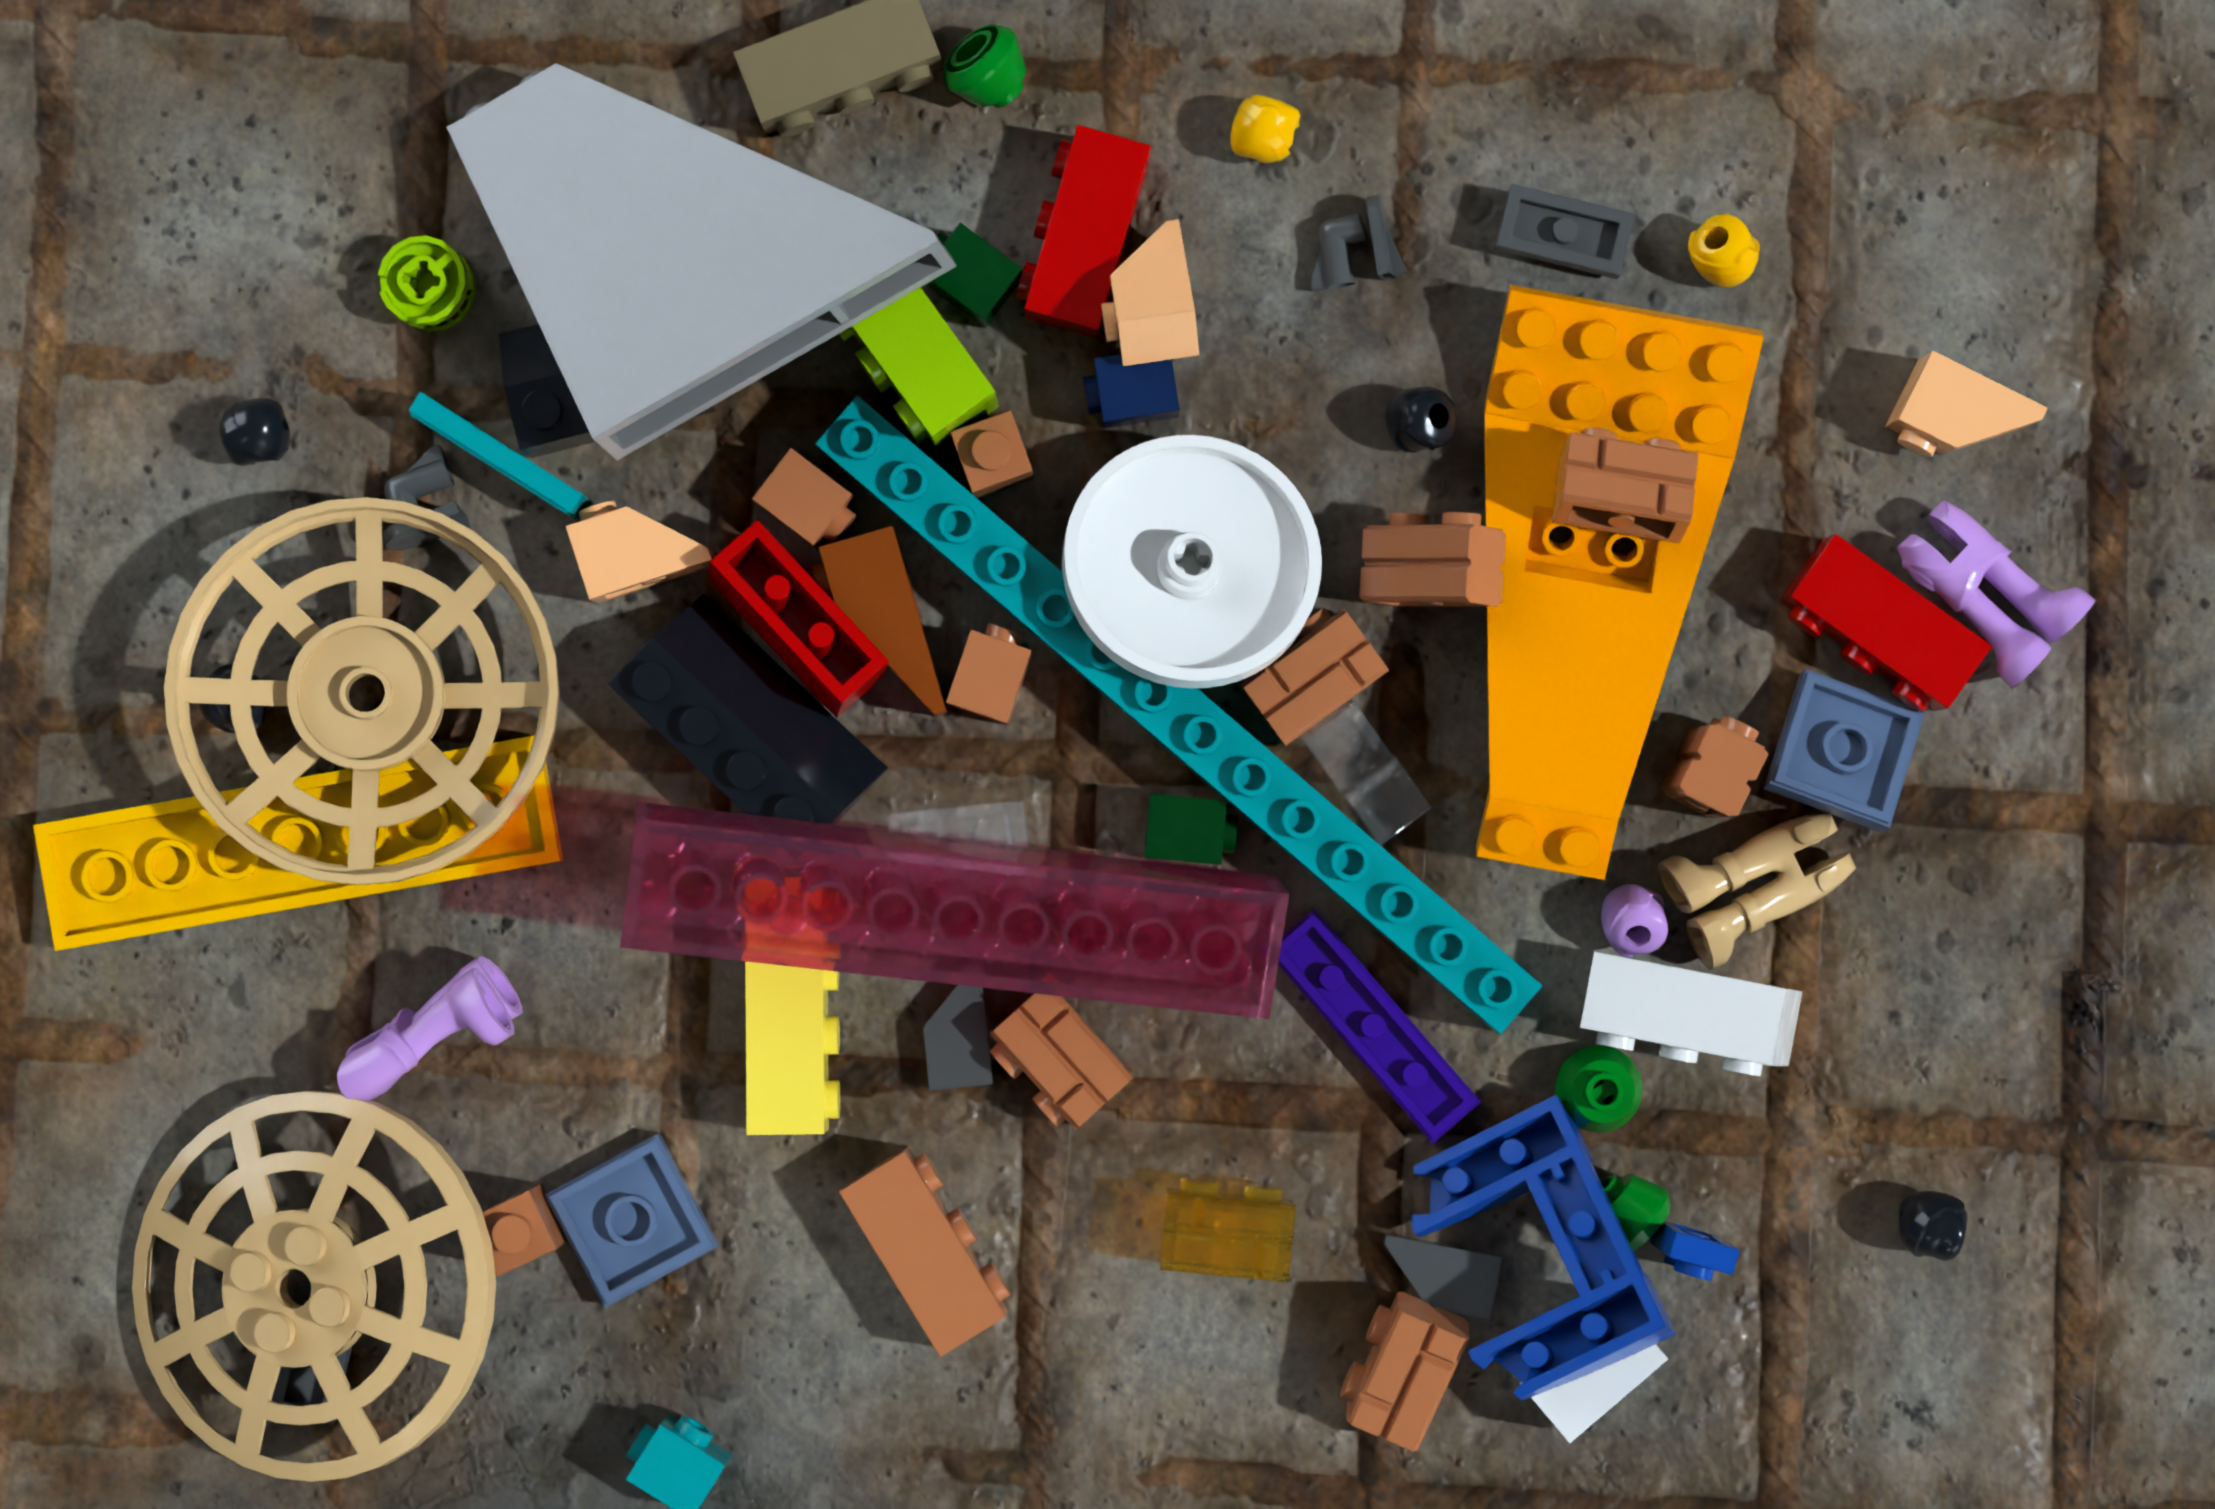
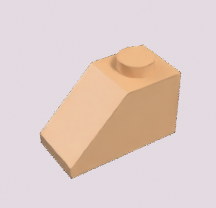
(1153, 301)
(1956, 407)
(629, 551)

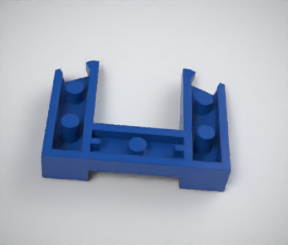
(1616, 1299)

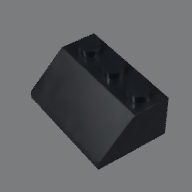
(539, 397)

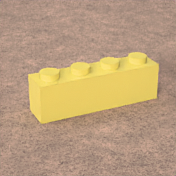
(790, 1050)

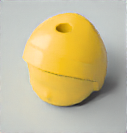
(1264, 129)
(1724, 251)

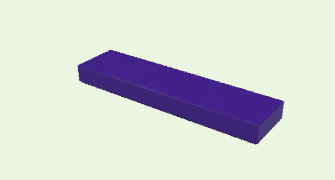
(1374, 1027)

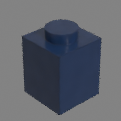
(1131, 392)

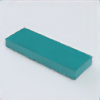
(498, 456)

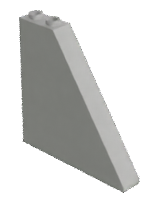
(670, 253)

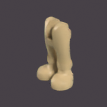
(1773, 850)

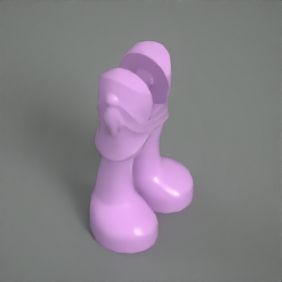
(1957, 583)
(473, 999)

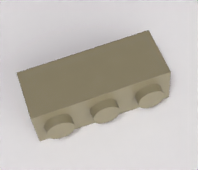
(838, 63)

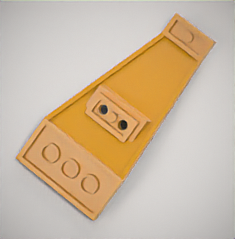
(1578, 626)

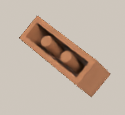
(926, 1249)

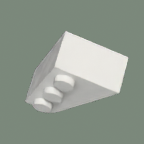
(1690, 1013)

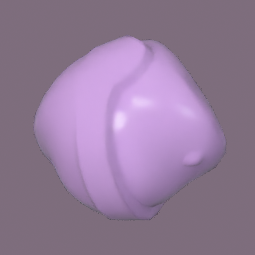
(1634, 920)

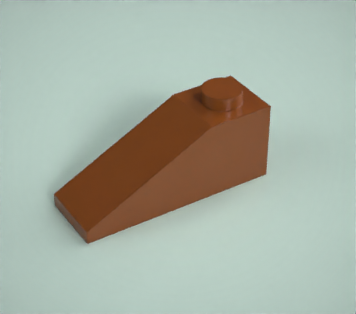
(875, 591)

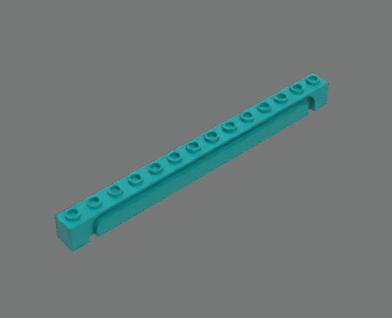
(1182, 721)

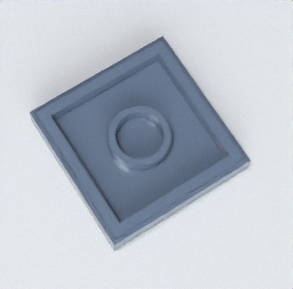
(1844, 751)
(632, 1220)

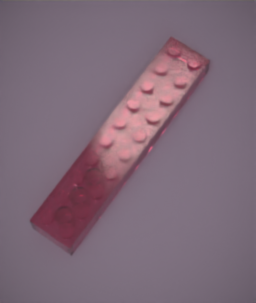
(951, 911)

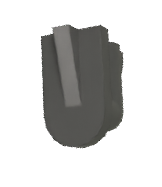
(1335, 234)
(425, 477)

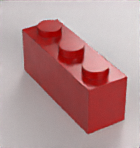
(1084, 230)
(797, 618)
(1884, 625)

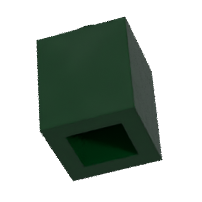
(981, 278)
(1189, 829)

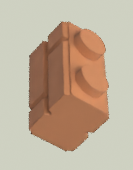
(1625, 485)
(1433, 562)
(1313, 676)
(1715, 768)
(1060, 1057)
(1405, 1371)

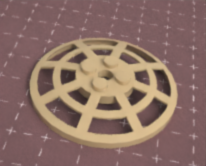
(330, 665)
(340, 1281)

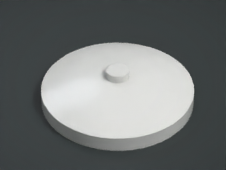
(1191, 561)

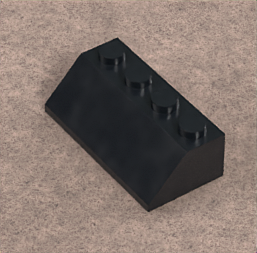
(745, 720)

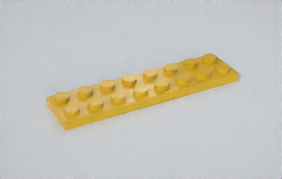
(179, 870)

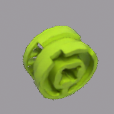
(426, 283)

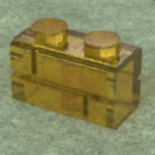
(1227, 1232)

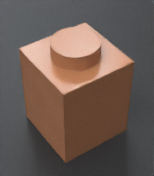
(992, 454)
(806, 500)
(990, 673)
(522, 1229)

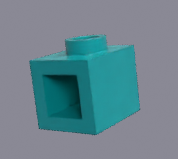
(676, 1462)

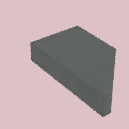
(958, 1041)
(1448, 1275)

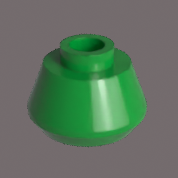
(986, 67)
(1585, 1102)
(1638, 1205)

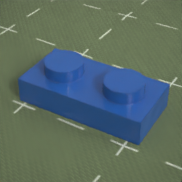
(1694, 1251)

